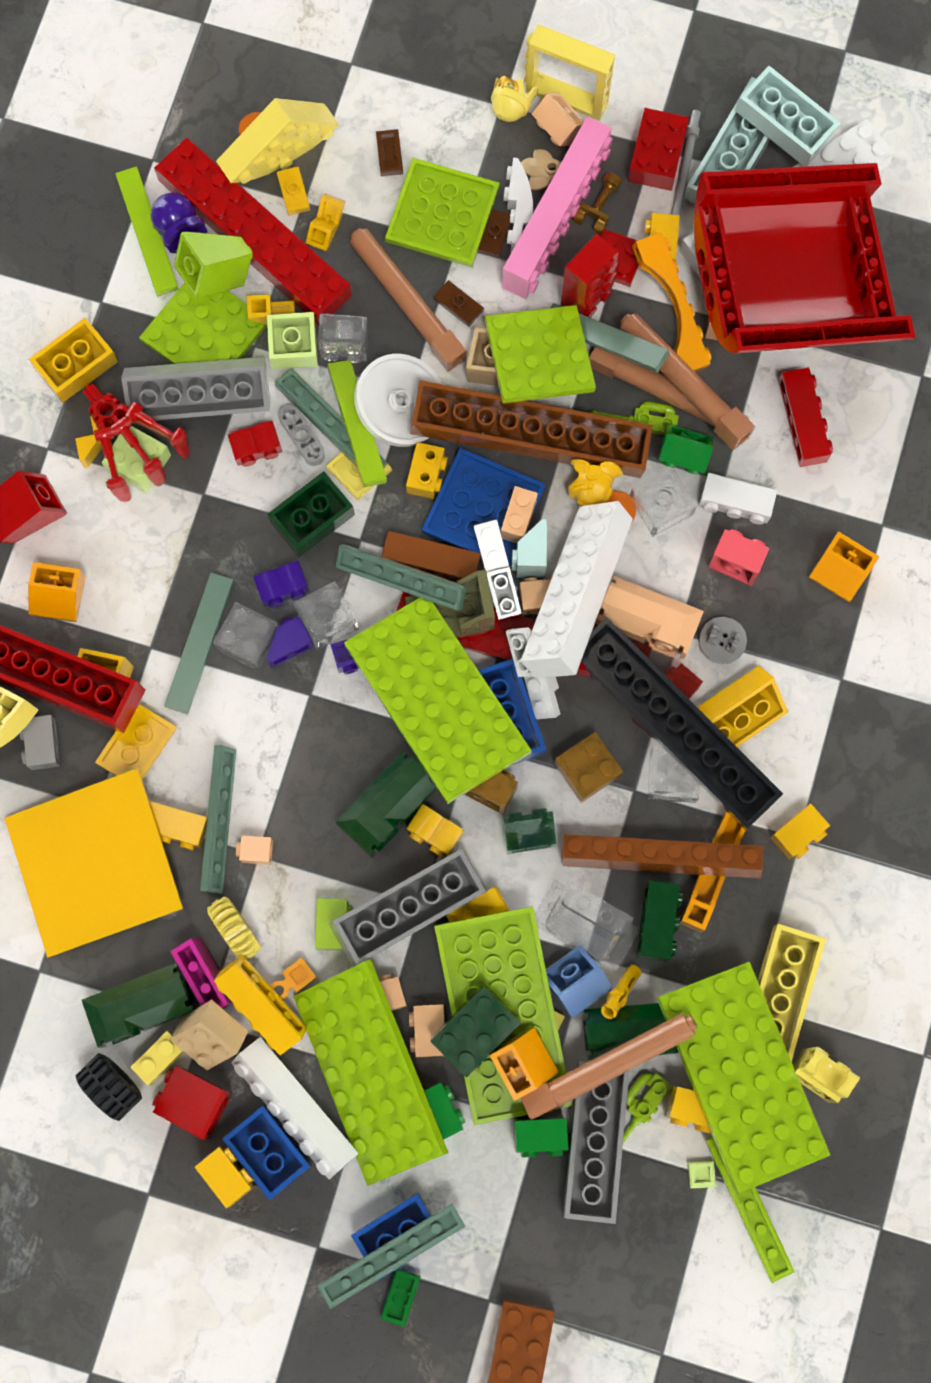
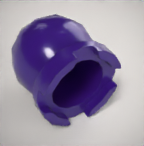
(172, 216)

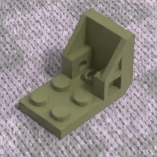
(477, 610)

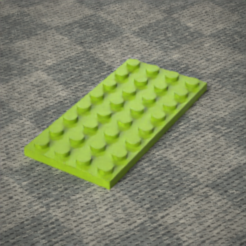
(437, 698)
(509, 959)
(370, 1073)
(745, 1079)

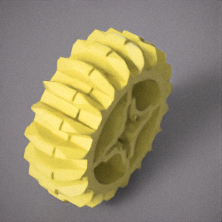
(233, 928)

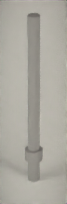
(692, 135)

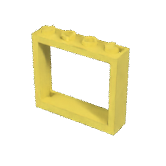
(577, 54)

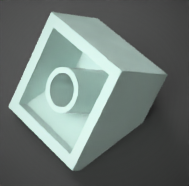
(531, 553)

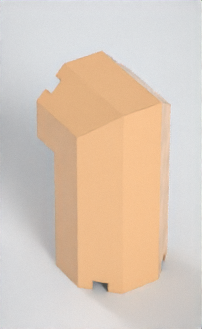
(650, 617)

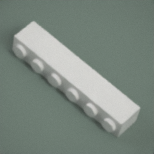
(294, 1108)

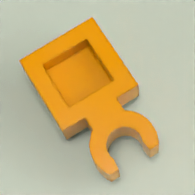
(296, 976)

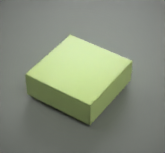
(701, 1174)

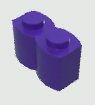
(281, 584)

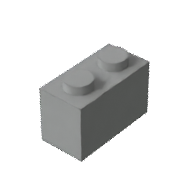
(40, 743)

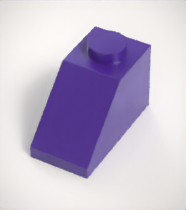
(288, 641)

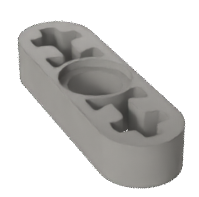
(287, 425)

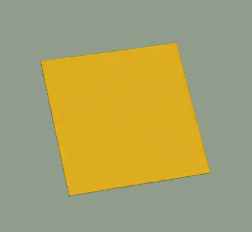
(93, 863)

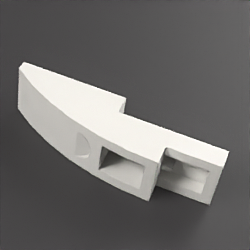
(519, 201)
(497, 569)
(539, 689)

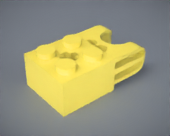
(823, 1075)

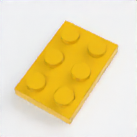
(138, 745)

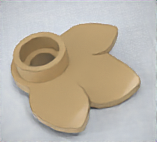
(539, 170)

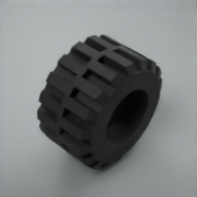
(108, 1087)

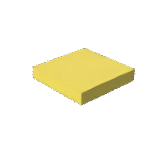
(349, 475)

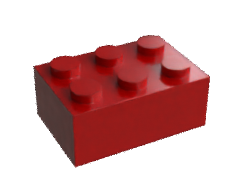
(658, 149)

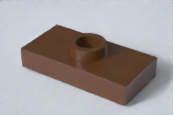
(389, 152)
(494, 233)
(458, 303)

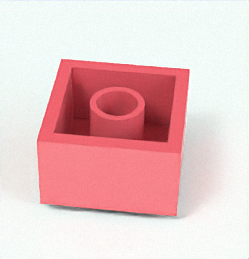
(739, 557)

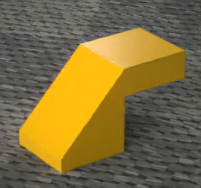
(326, 223)
(260, 306)
(88, 448)

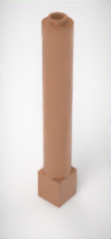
(442, 341)
(643, 379)
(729, 423)
(609, 1065)

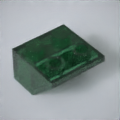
(529, 831)

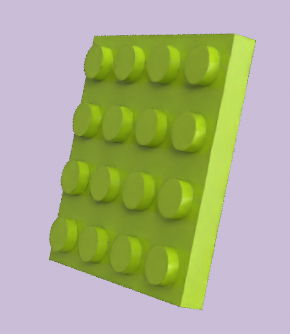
(442, 212)
(202, 328)
(539, 354)

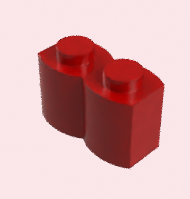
(255, 443)

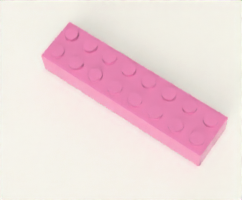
(556, 208)

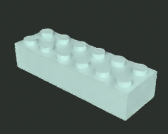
(734, 148)

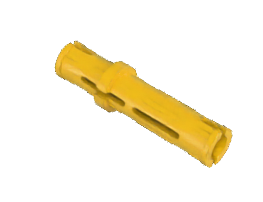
(618, 996)

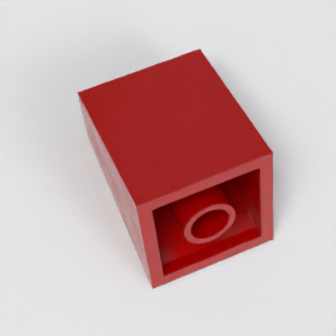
(27, 506)
(191, 1102)

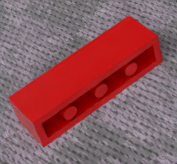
(805, 417)

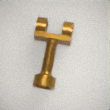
(611, 182)

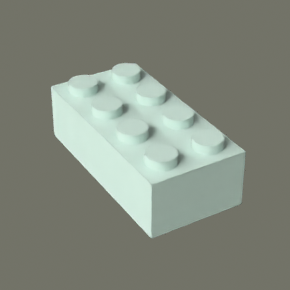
(787, 116)

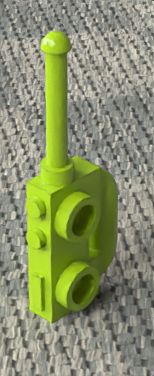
(642, 416)
(643, 1109)

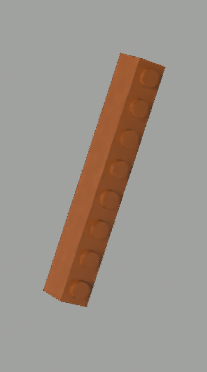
(662, 856)

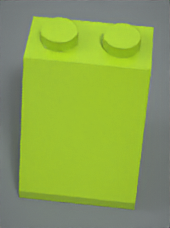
(212, 262)

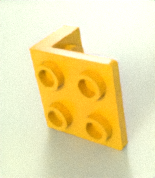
(485, 904)

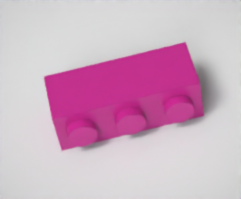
(200, 971)

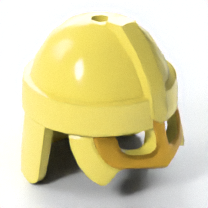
(511, 103)

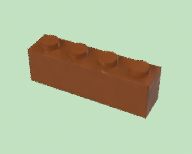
(431, 557)

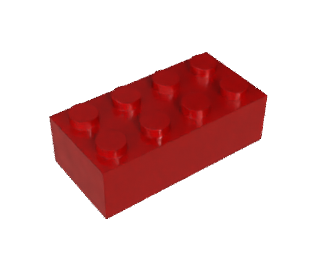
(590, 276)

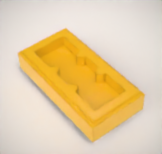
(293, 191)

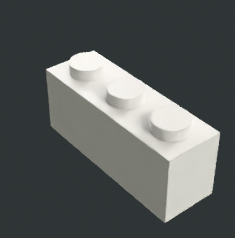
(737, 498)

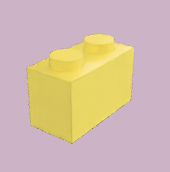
(157, 1059)

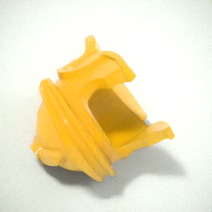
(593, 482)

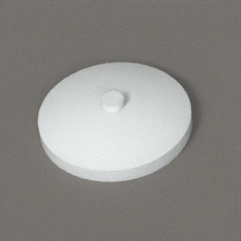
(388, 396)

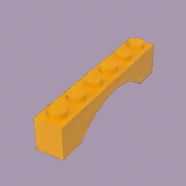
(655, 259)
(707, 887)

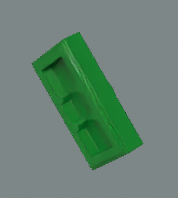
(400, 1297)

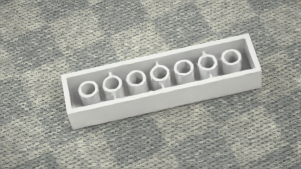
(576, 590)

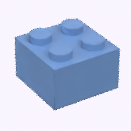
(577, 981)

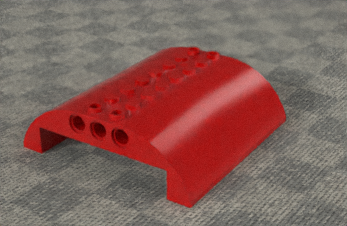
(794, 258)

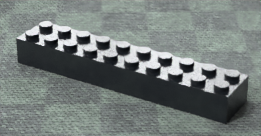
(678, 724)

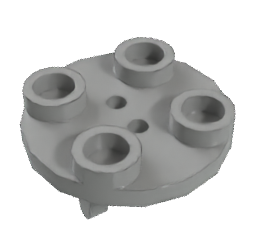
(733, 644)

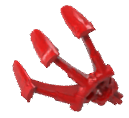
(119, 423)

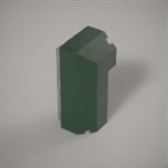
(386, 803)
(138, 1005)
(631, 1021)

